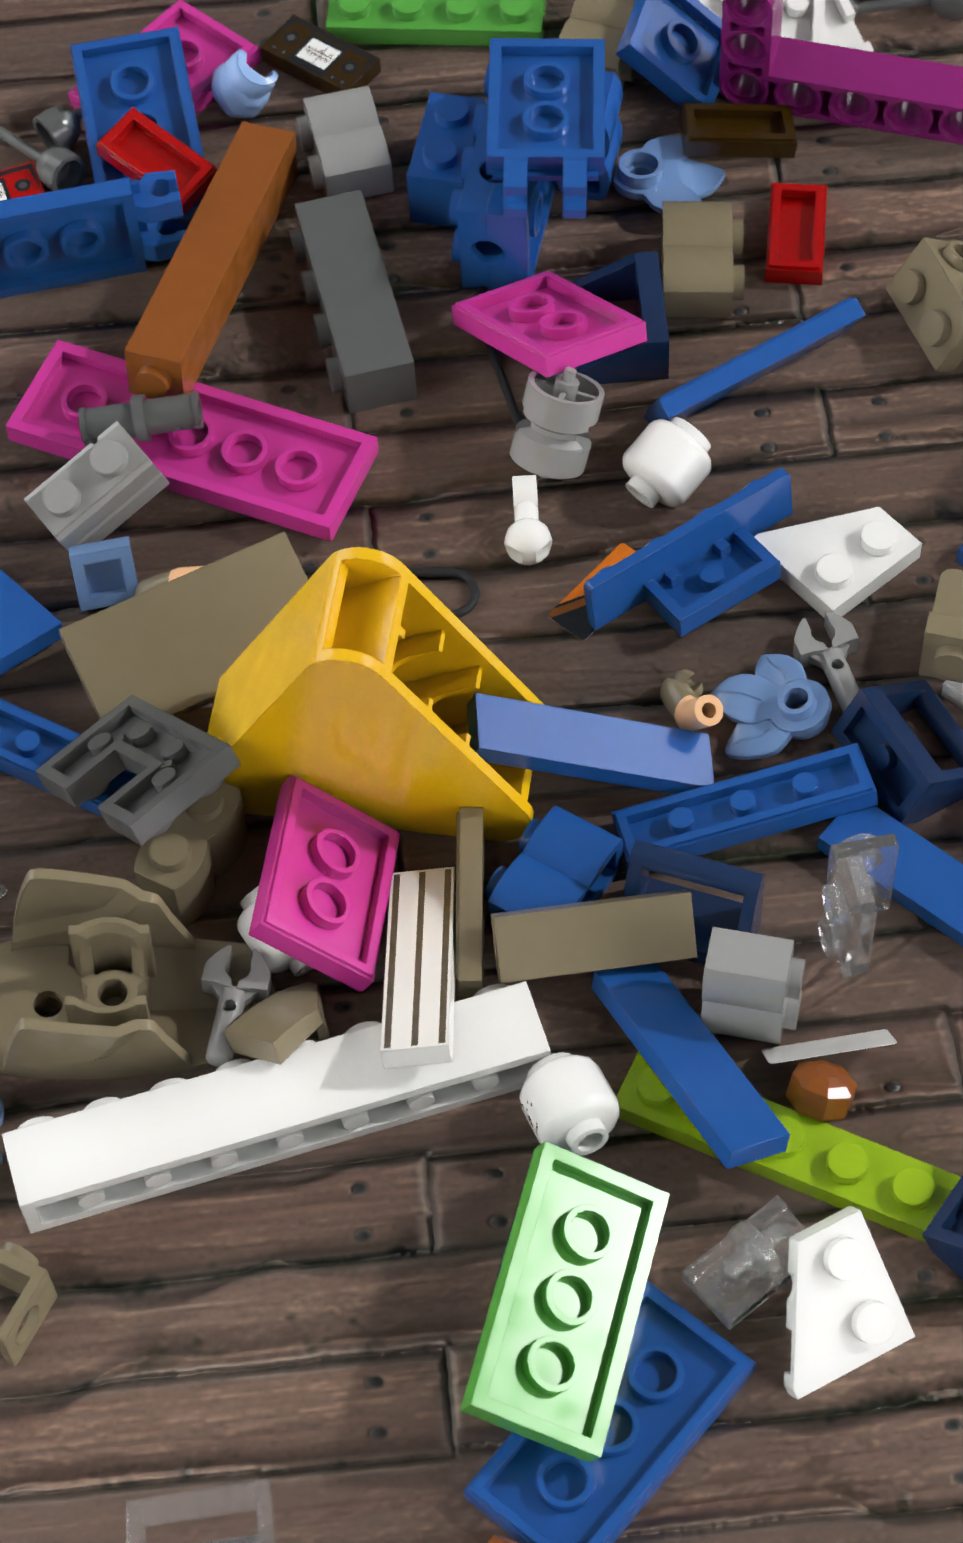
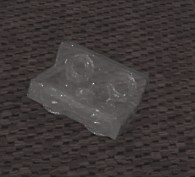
(855, 890)

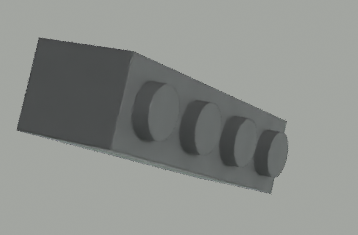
(354, 302)

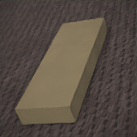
(470, 902)
(594, 935)

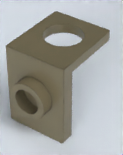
(22, 1274)

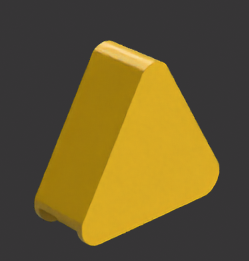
(368, 701)

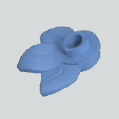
(664, 174)
(765, 705)

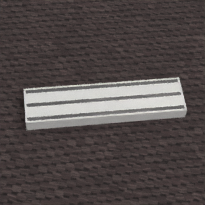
(420, 969)

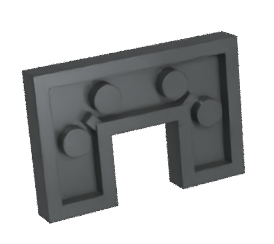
(168, 755)

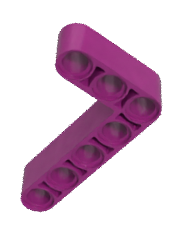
(833, 80)

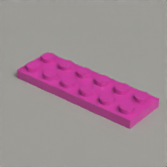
(243, 459)

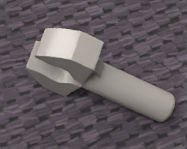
(833, 659)
(231, 998)

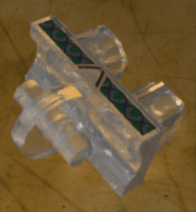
(745, 1264)

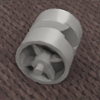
(555, 432)

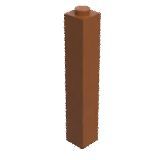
(212, 262)

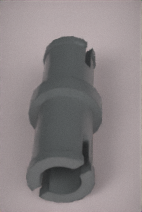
(143, 416)

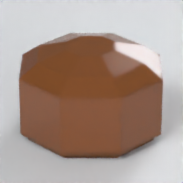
(821, 1090)

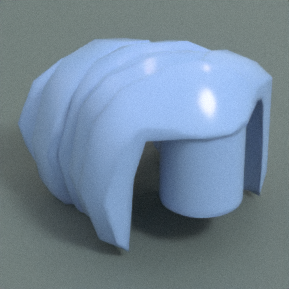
(239, 88)

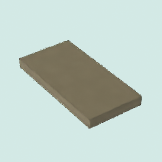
(183, 633)

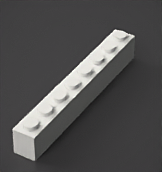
(263, 1111)

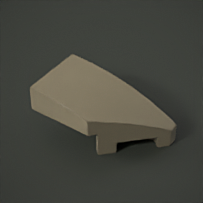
(280, 1024)

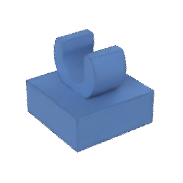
(103, 572)

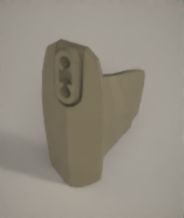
(116, 972)

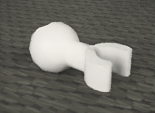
(527, 538)

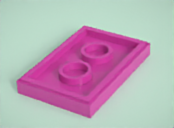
(204, 49)
(548, 323)
(325, 884)

